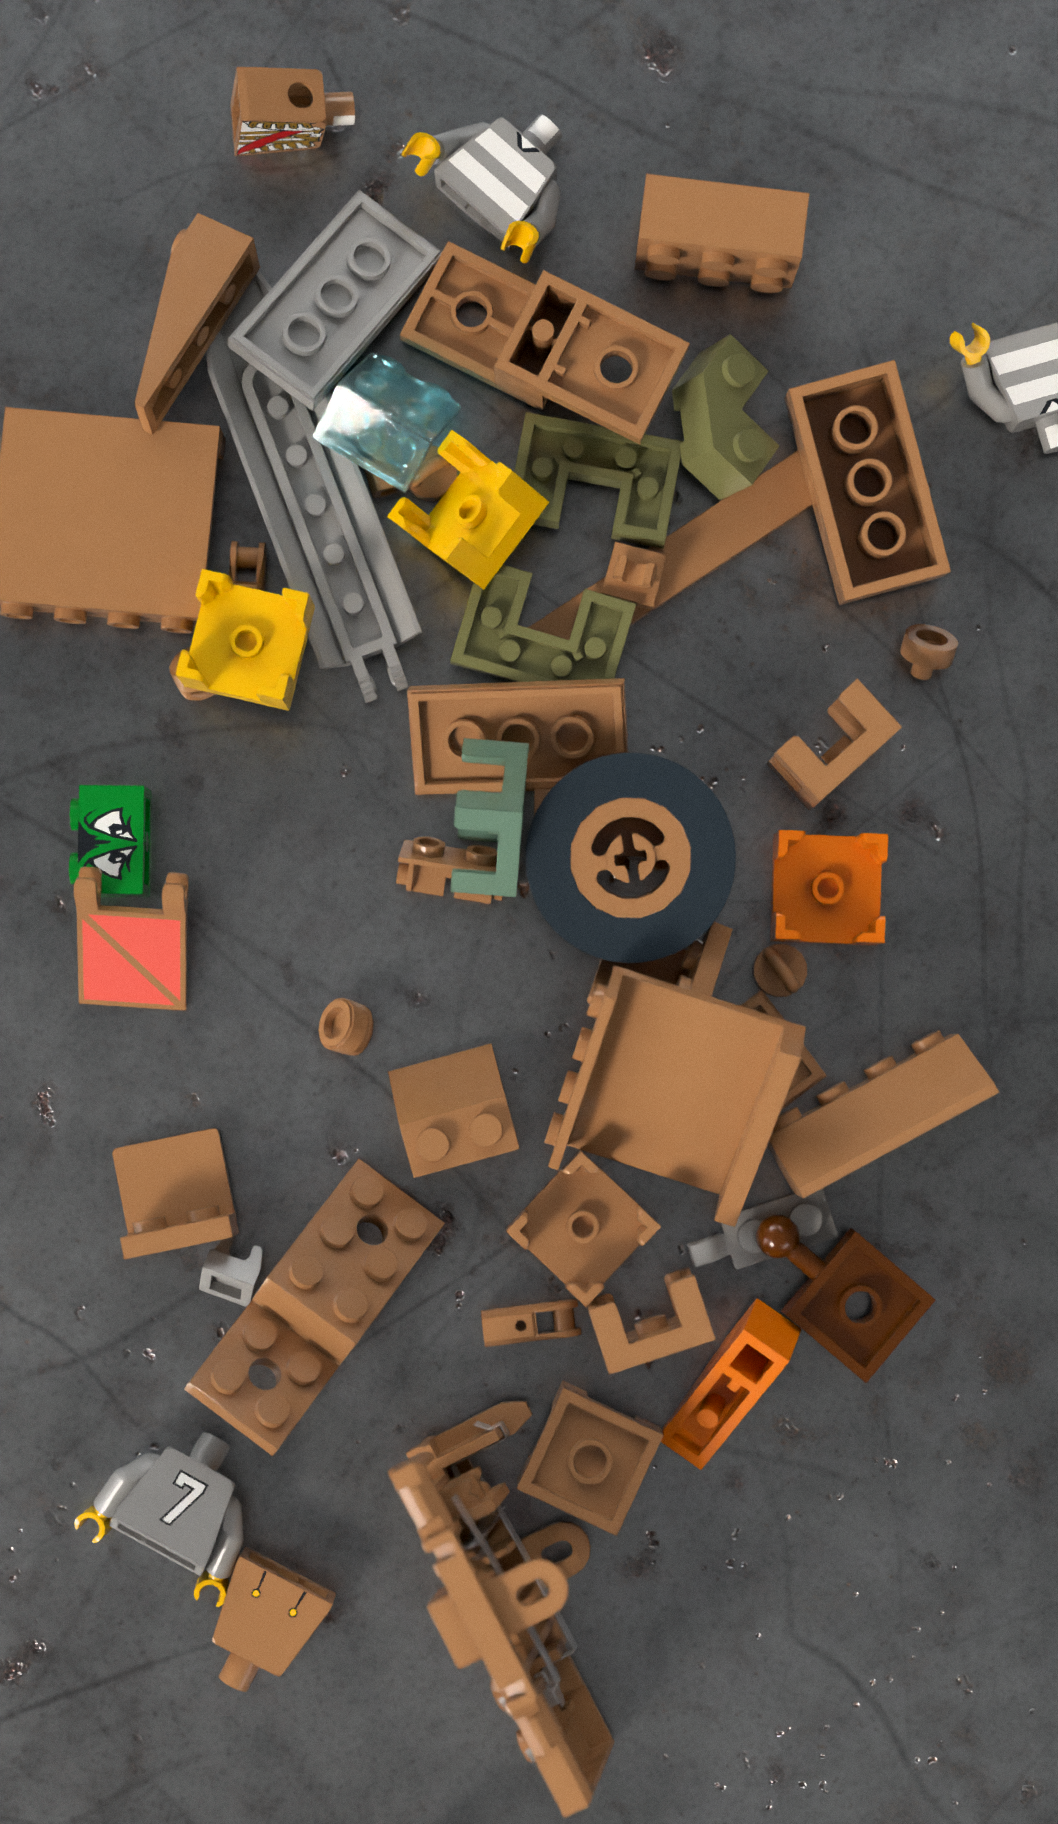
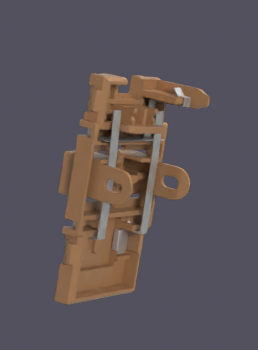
(505, 1598)

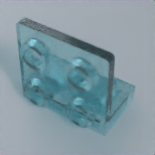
(385, 419)

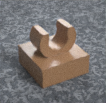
(634, 575)

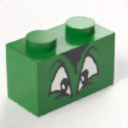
(113, 836)

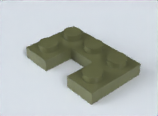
(567, 449)
(501, 648)

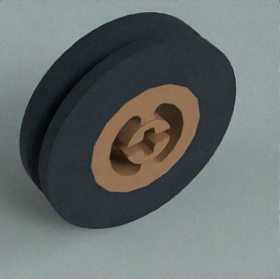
(694, 843)

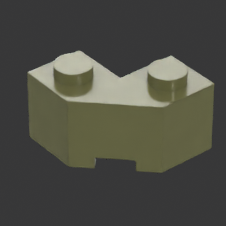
(719, 438)

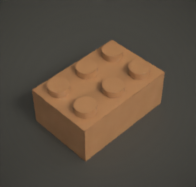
(721, 232)

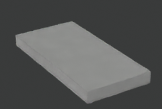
(334, 300)

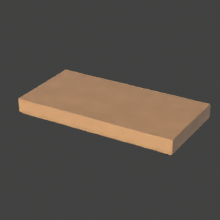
(559, 719)

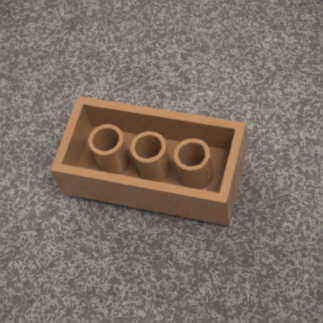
(867, 482)

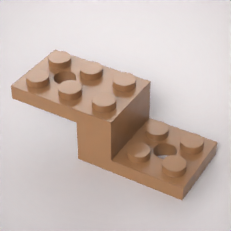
(544, 341)
(314, 1306)

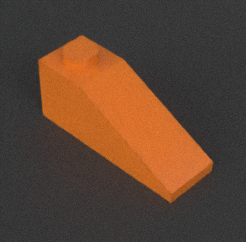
(731, 1383)

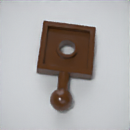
(821, 1300)

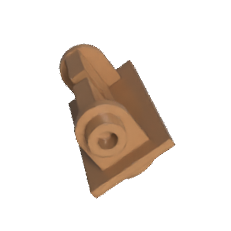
(433, 862)

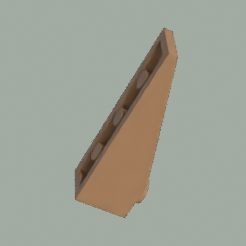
(201, 288)

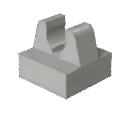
(229, 1276)

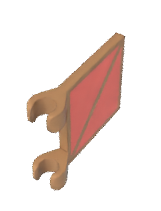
(129, 951)

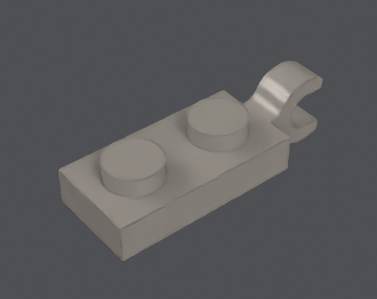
(740, 1242)

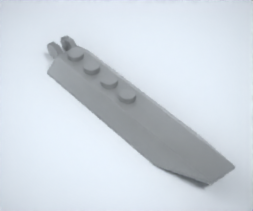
(314, 514)

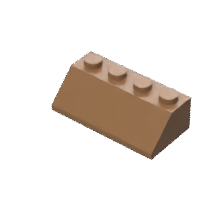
(878, 1113)

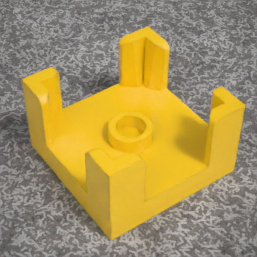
(477, 516)
(246, 642)

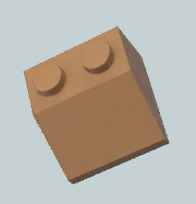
(453, 1110)

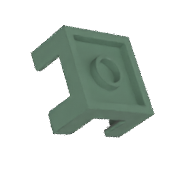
(493, 817)

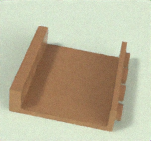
(105, 517)
(677, 1086)

